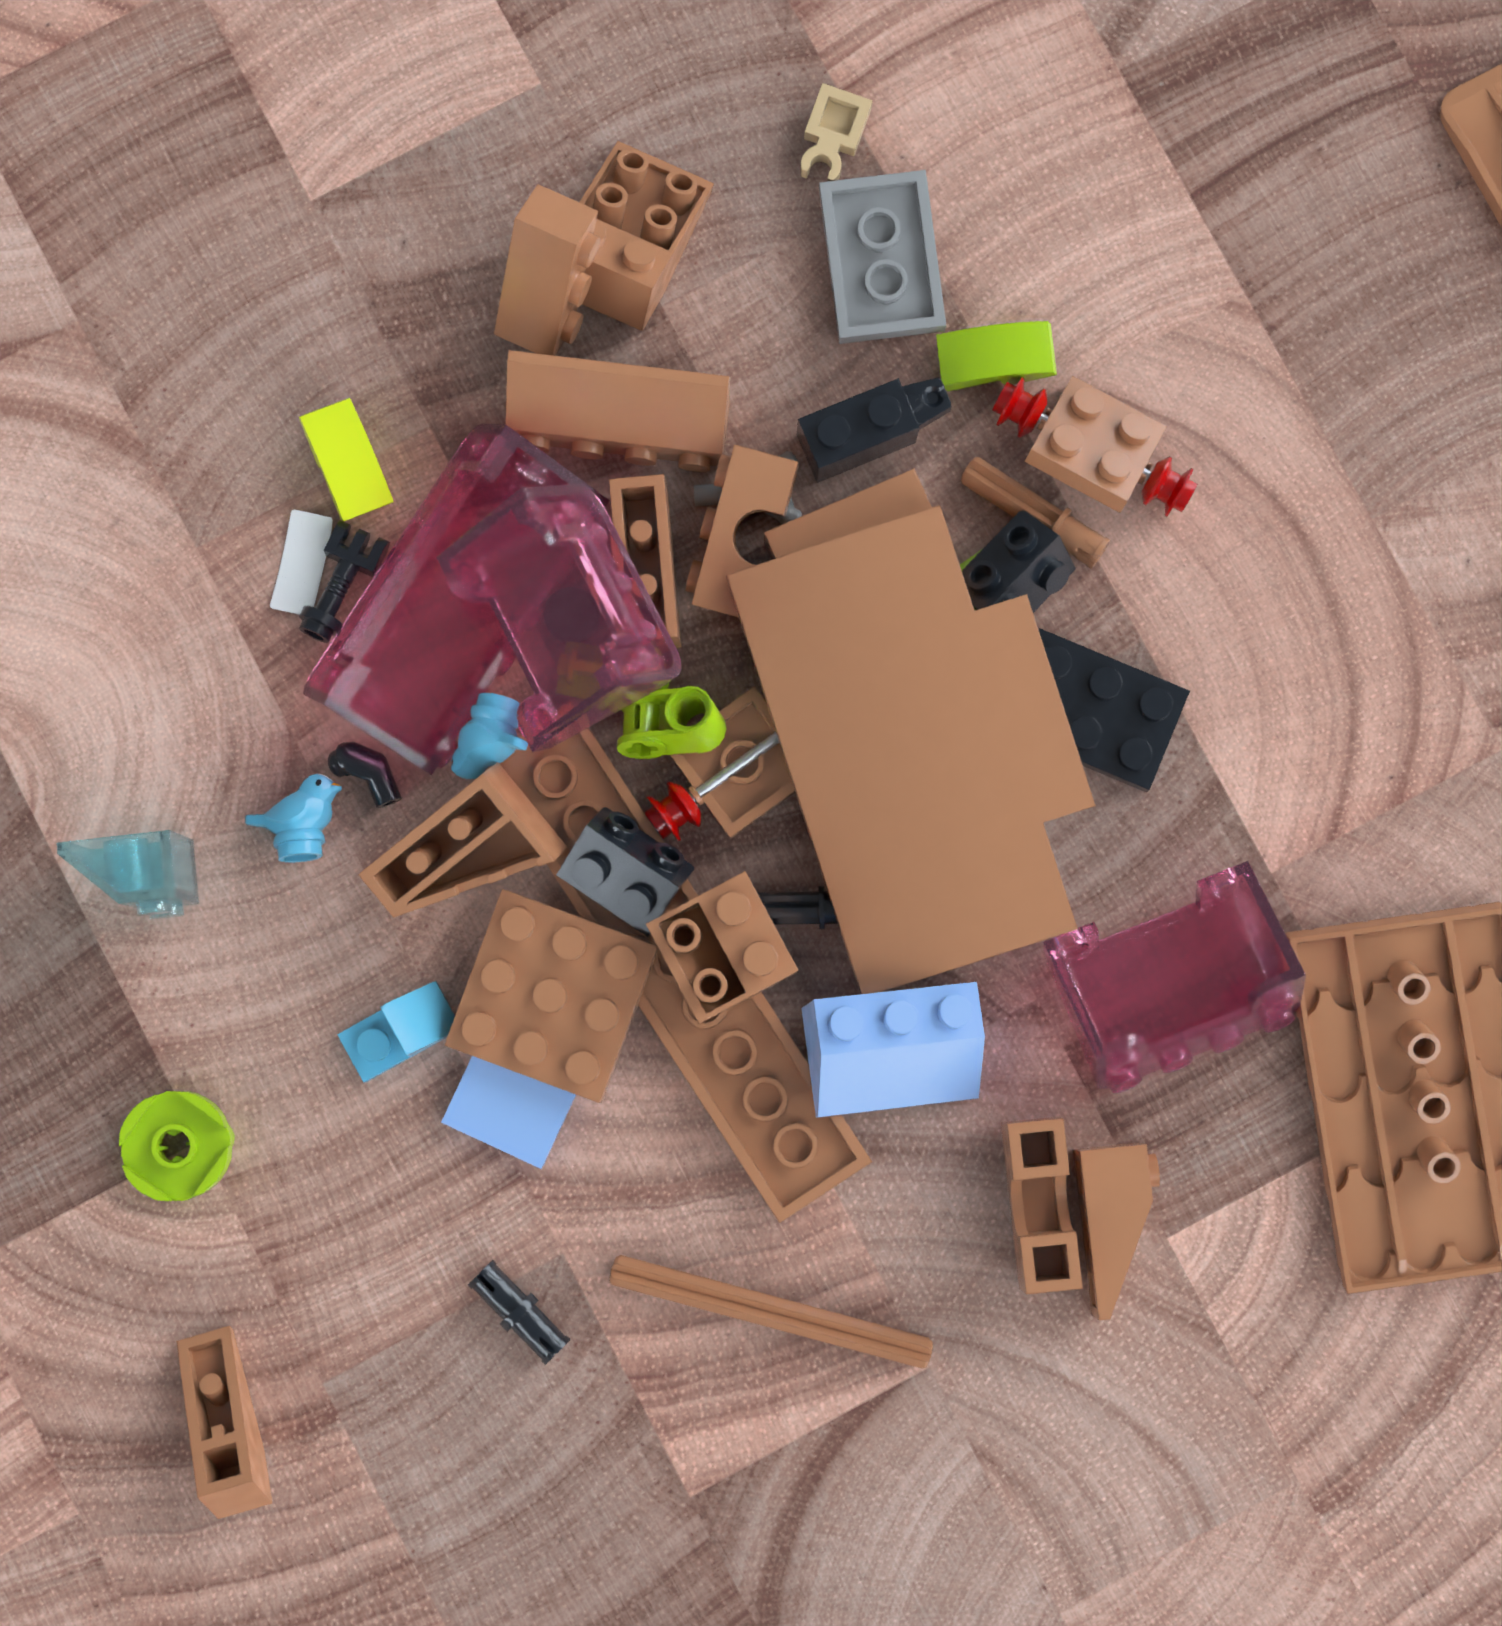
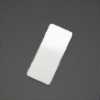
(301, 562)

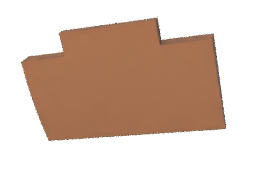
(915, 747)

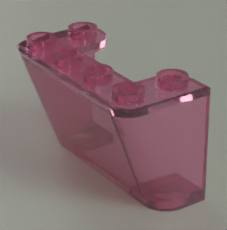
(1178, 981)

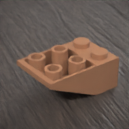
(643, 230)

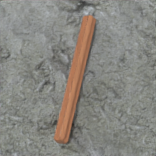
(771, 1311)

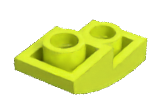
(346, 459)

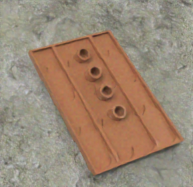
(1408, 1091)

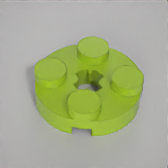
(183, 1177)

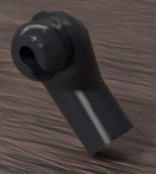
(369, 765)

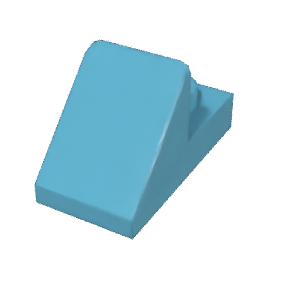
(398, 1031)

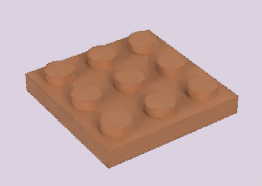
(551, 996)

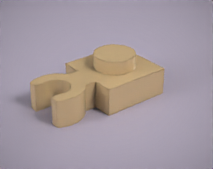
(835, 128)

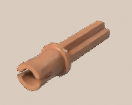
(1014, 497)

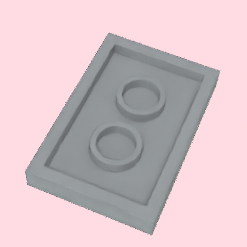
(882, 256)

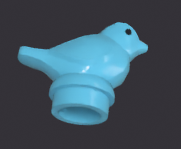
(487, 736)
(300, 819)

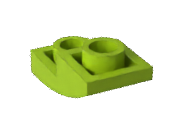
(996, 354)

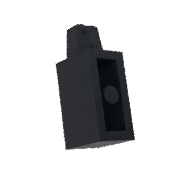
(869, 425)

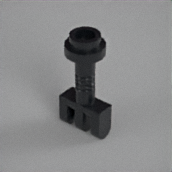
(321, 621)

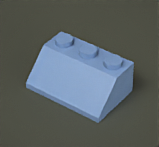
(894, 1048)

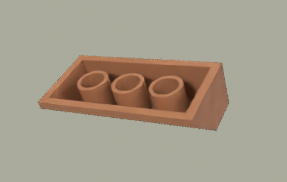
(618, 409)

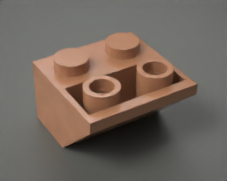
(722, 947)

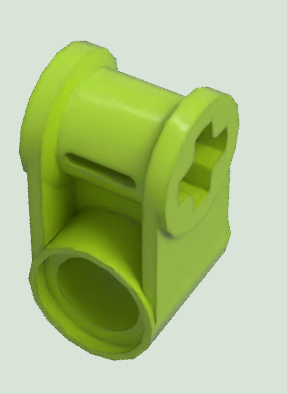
(659, 722)

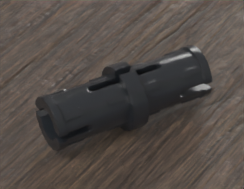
(519, 1312)

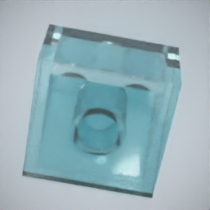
(139, 870)

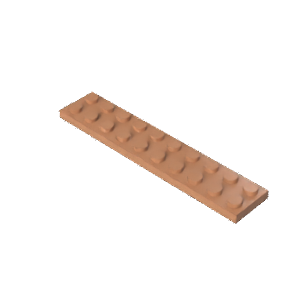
(736, 1061)

